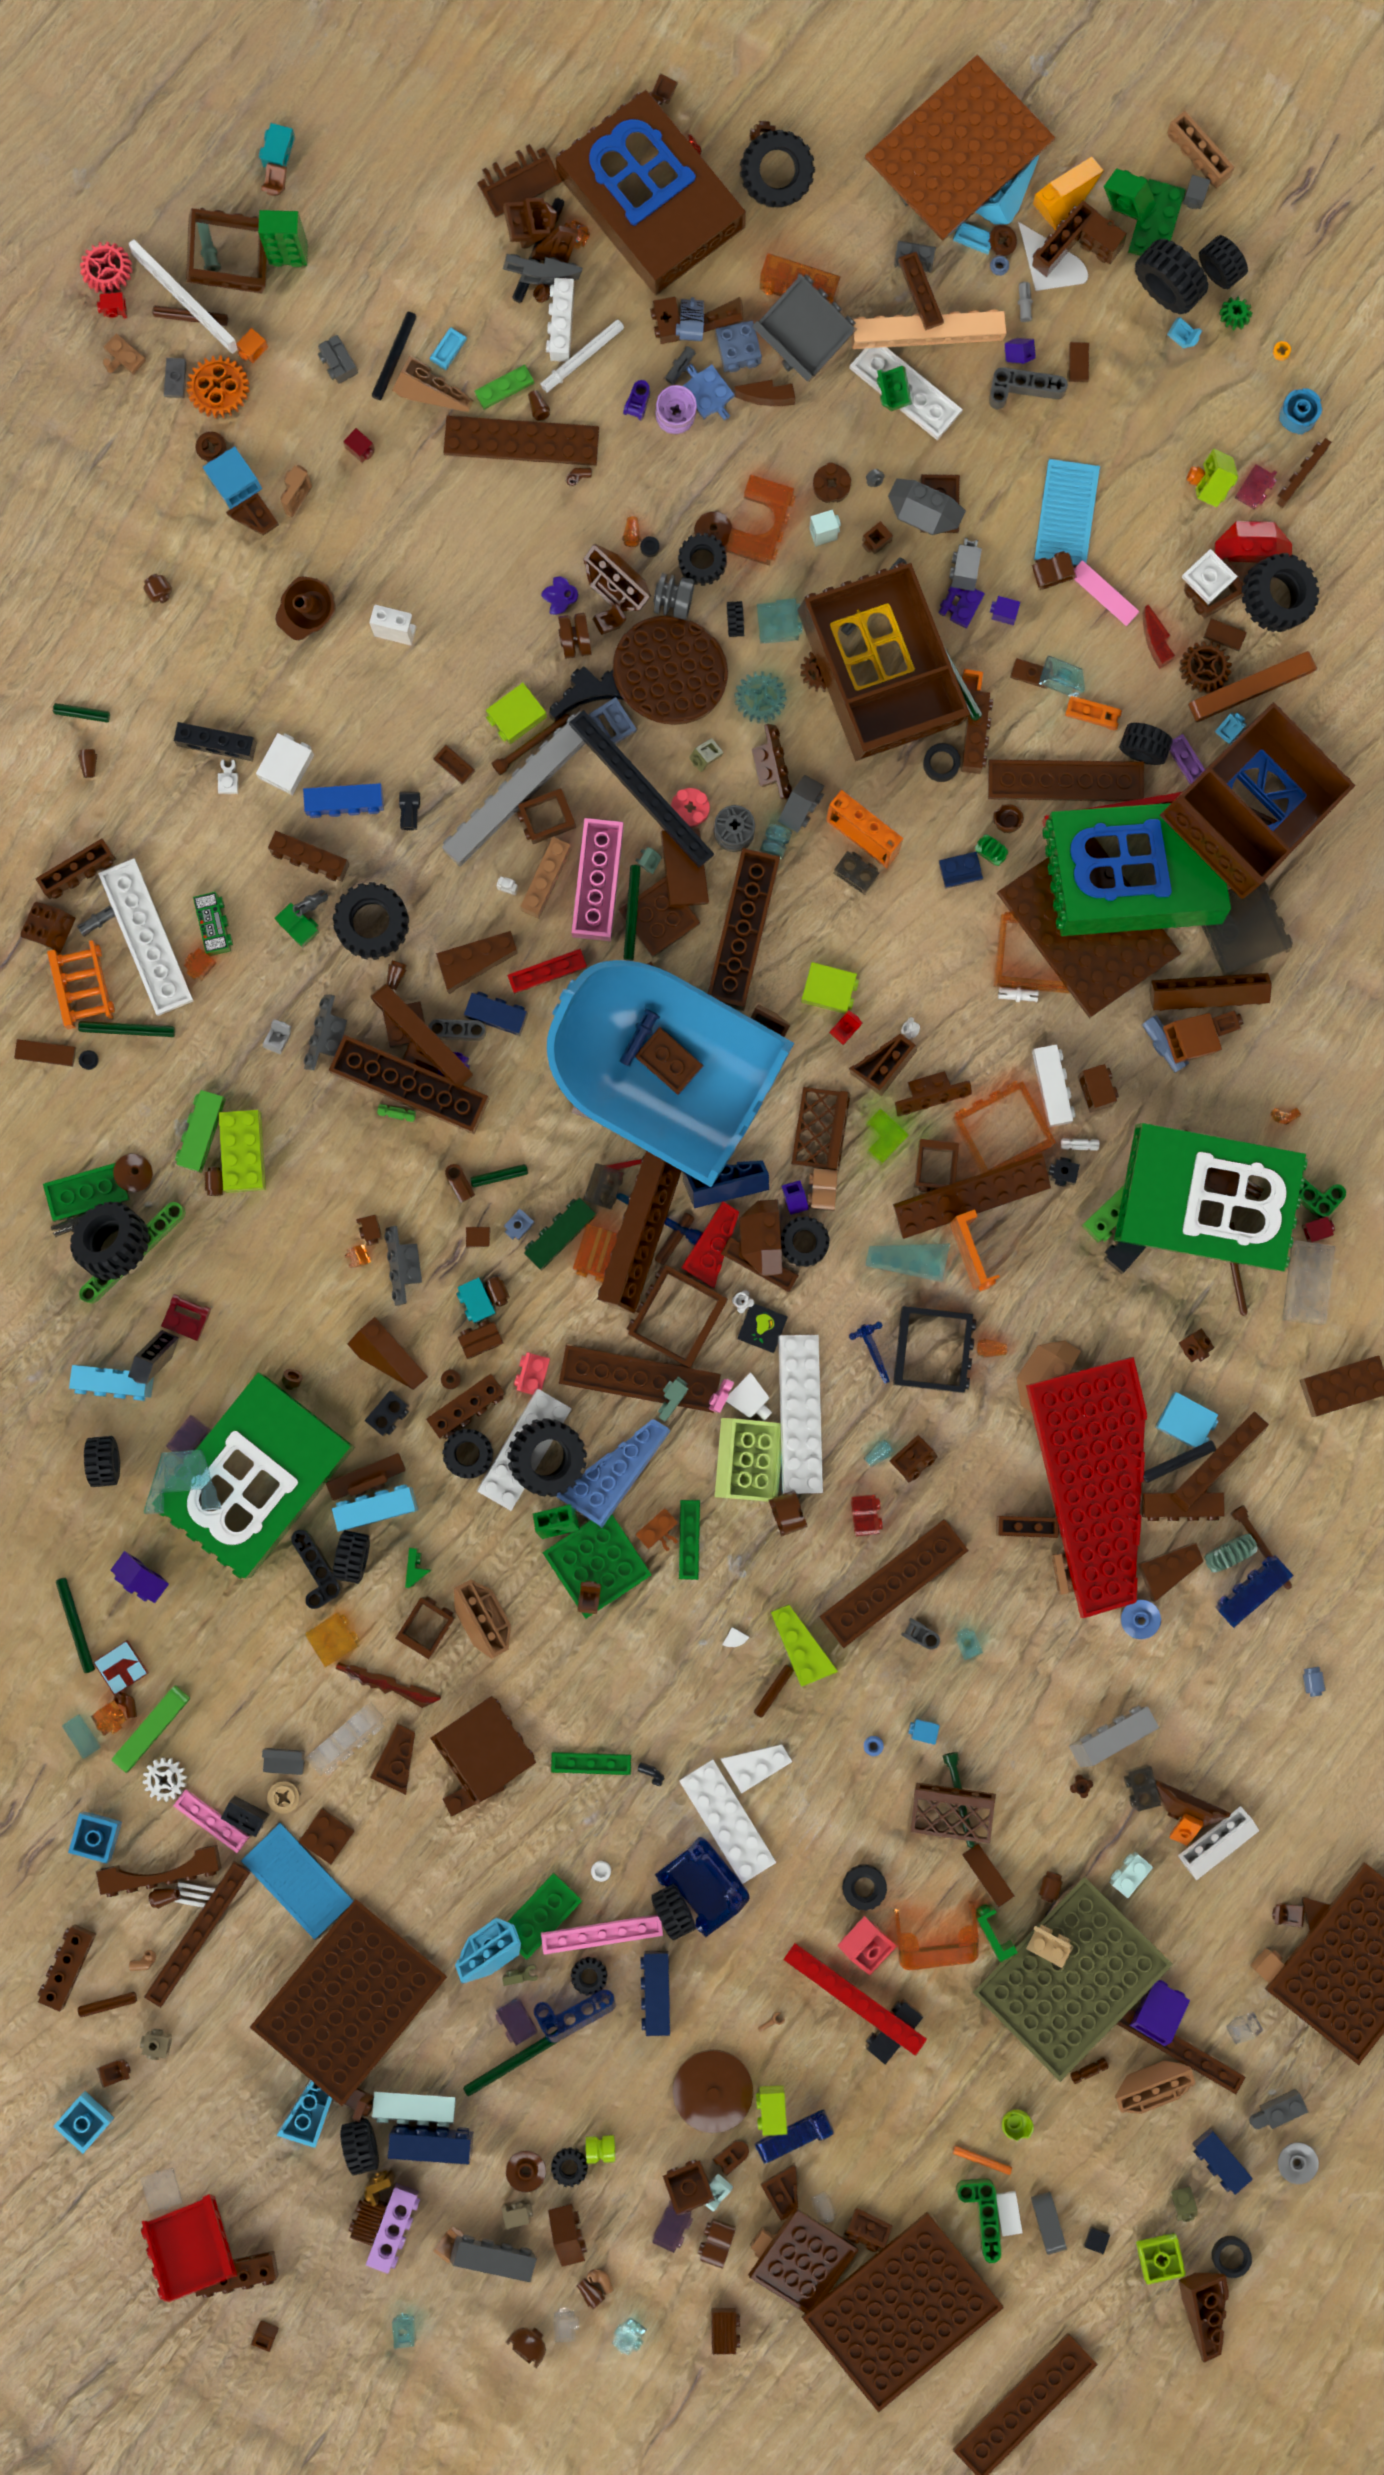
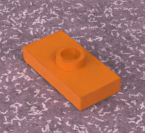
(1186, 1829)

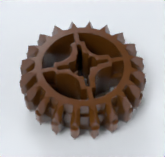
(1193, 678)

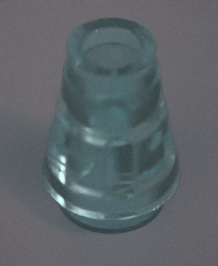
(879, 1452)

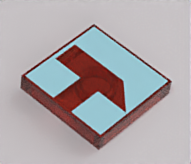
(121, 1667)

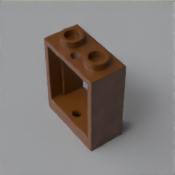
(1200, 605)
(551, 832)
(934, 1145)
(414, 1644)

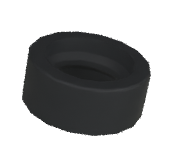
(941, 747)
(1247, 2259)

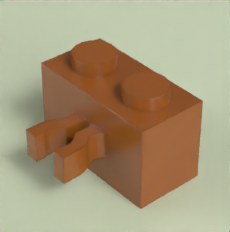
(657, 1529)

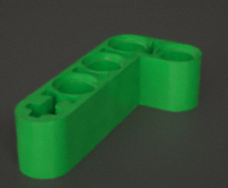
(1319, 1198)
(985, 2221)

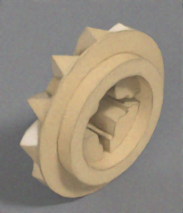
(273, 1797)

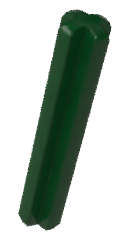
(81, 712)
(499, 1175)

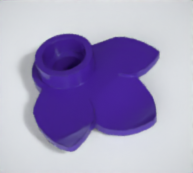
(557, 595)

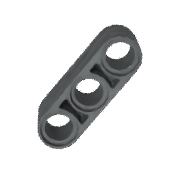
(466, 1033)
(1048, 2223)

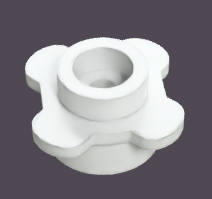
(910, 1028)
(739, 1297)

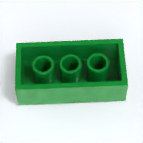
(283, 238)

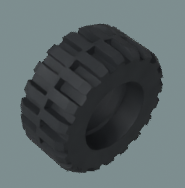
(802, 161)
(1171, 276)
(1300, 585)
(363, 896)
(96, 1228)
(570, 1466)

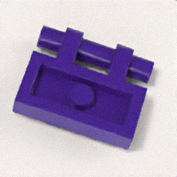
(965, 608)

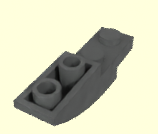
(537, 273)

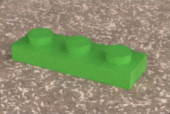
(504, 387)

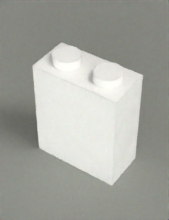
(285, 763)

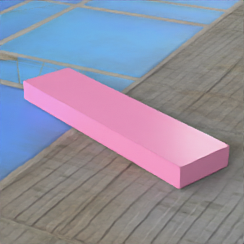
(1105, 593)
(211, 1821)

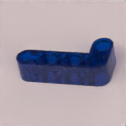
(576, 2011)
(798, 2134)

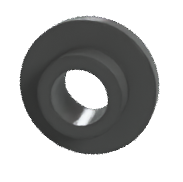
(875, 478)

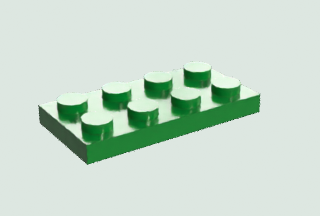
(1161, 219)
(82, 1192)
(543, 1913)

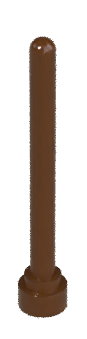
(501, 765)
(1238, 1283)
(1240, 1514)

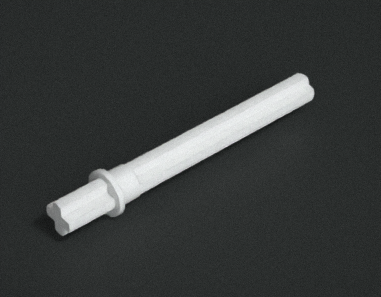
(581, 356)

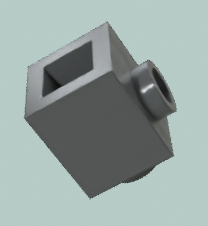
(1196, 192)

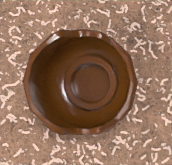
(1008, 818)

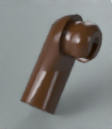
(577, 474)
(127, 1702)

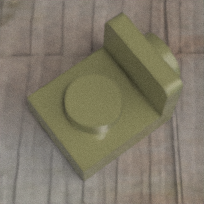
(705, 754)

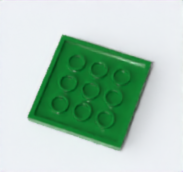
(600, 1557)

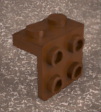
(47, 926)

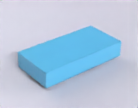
(973, 238)
(448, 348)

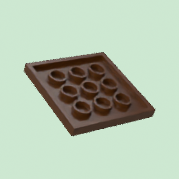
(803, 2261)

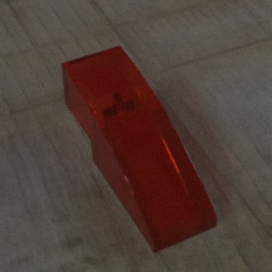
(1156, 638)

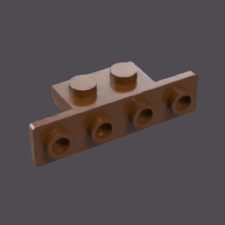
(771, 763)
(931, 1092)
(365, 1478)

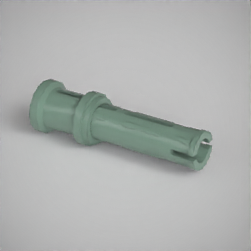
(208, 251)

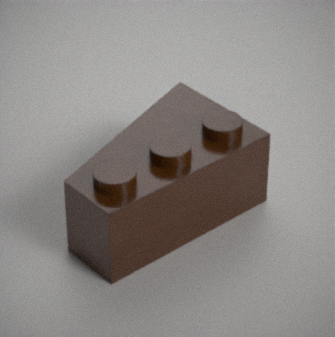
(885, 1064)
(1169, 1569)

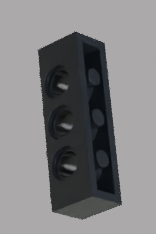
(215, 741)

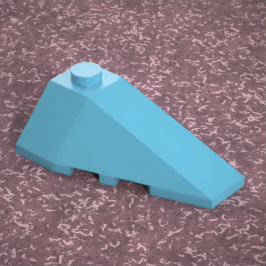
(1007, 201)

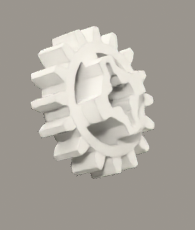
(157, 1773)

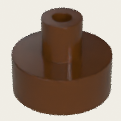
(292, 1379)

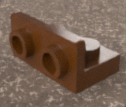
(913, 1459)
(868, 2231)

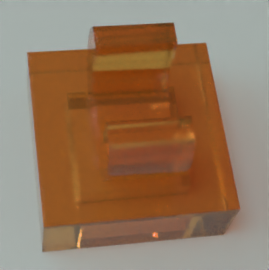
(358, 1256)

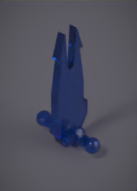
(865, 1333)

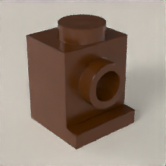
(880, 533)
(370, 1229)

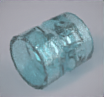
(776, 839)

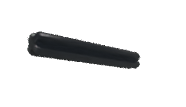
(1179, 1461)

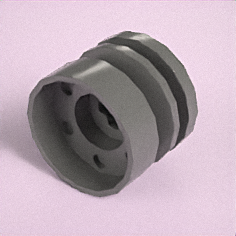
(674, 596)
(731, 839)

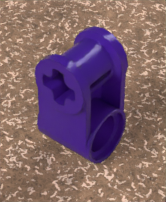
(637, 403)

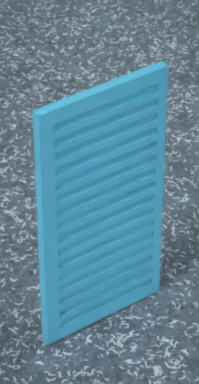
(1067, 510)

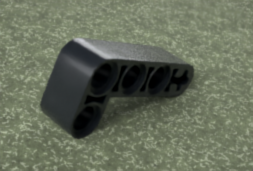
(313, 1566)

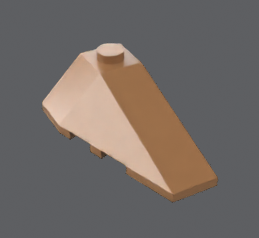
(421, 385)

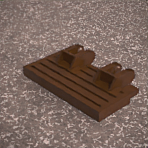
(519, 182)

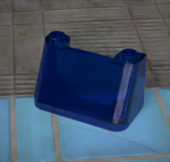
(705, 1885)

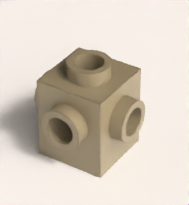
(162, 2041)

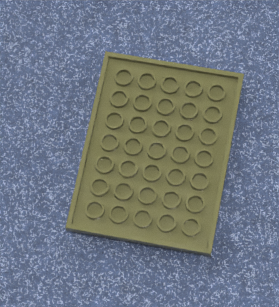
(1071, 2008)

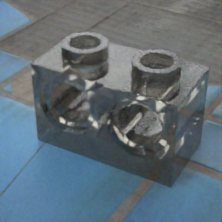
(852, 877)
(598, 1184)
(1147, 1786)

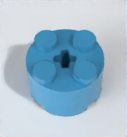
(1298, 421)

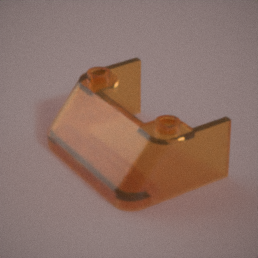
(915, 1957)

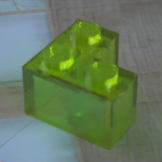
(889, 1134)

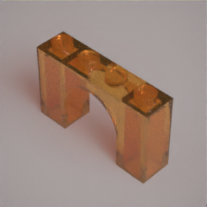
(763, 546)

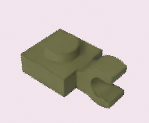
(515, 1977)

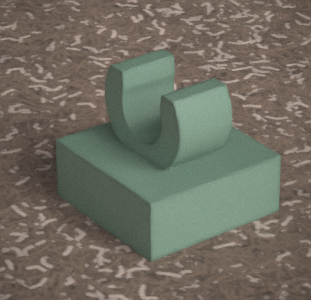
(649, 860)

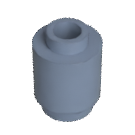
(1314, 1681)

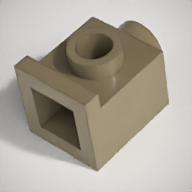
(517, 2214)

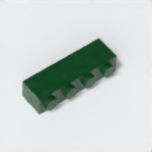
(560, 1233)

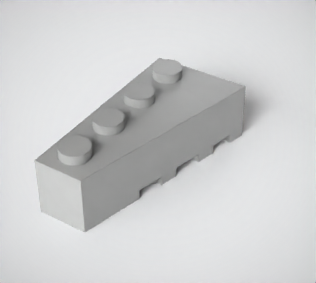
(1113, 1737)

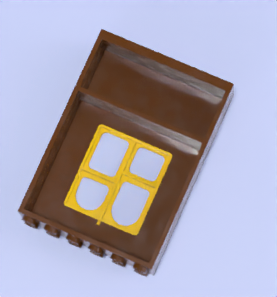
(895, 706)

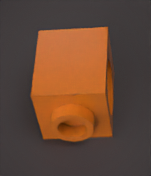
(251, 346)

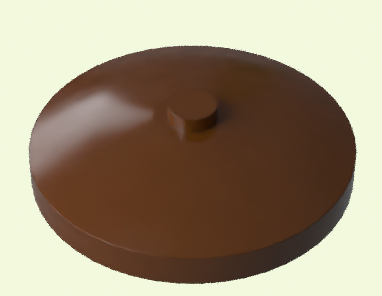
(713, 2091)

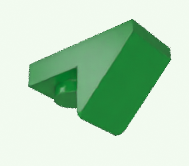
(413, 1573)

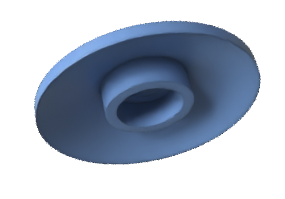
(1138, 1610)

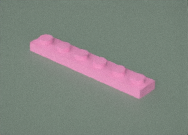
(601, 1934)

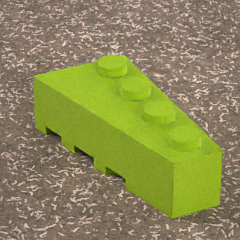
(803, 1651)

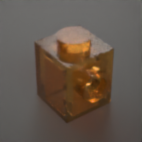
(198, 964)

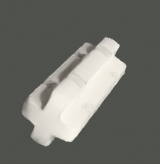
(1079, 1144)

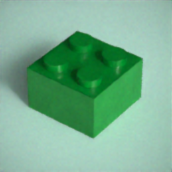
(1129, 194)

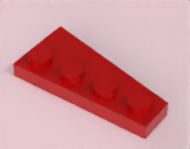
(705, 1257)

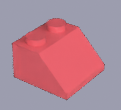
(866, 1945)

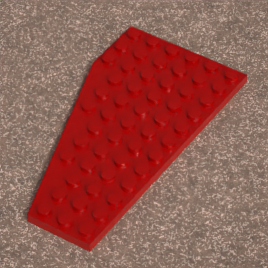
(1094, 1464)

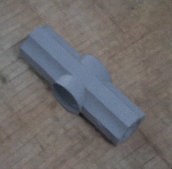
(1156, 1032)

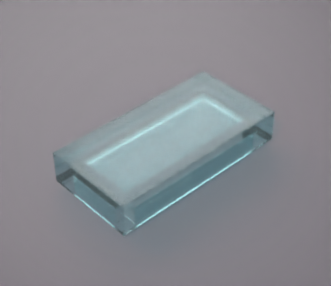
(81, 1736)

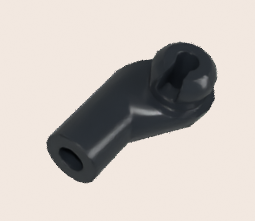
(653, 1772)

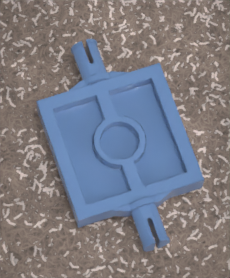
(710, 391)

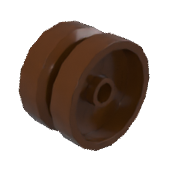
(574, 635)

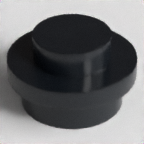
(88, 1060)

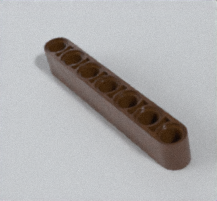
(421, 1036)

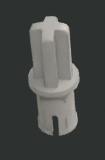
(1025, 302)

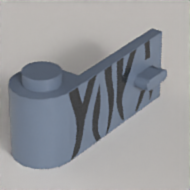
(691, 320)

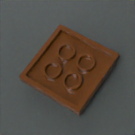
(659, 923)

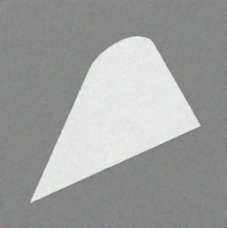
(1068, 271)

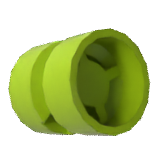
(600, 2149)

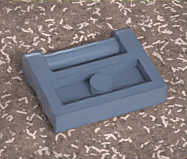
(616, 718)

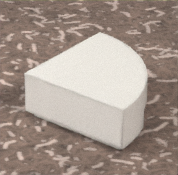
(735, 1638)

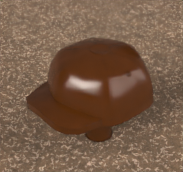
(305, 607)

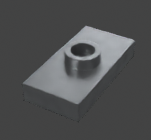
(175, 377)

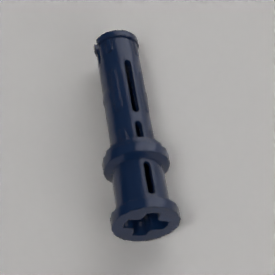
(643, 1029)

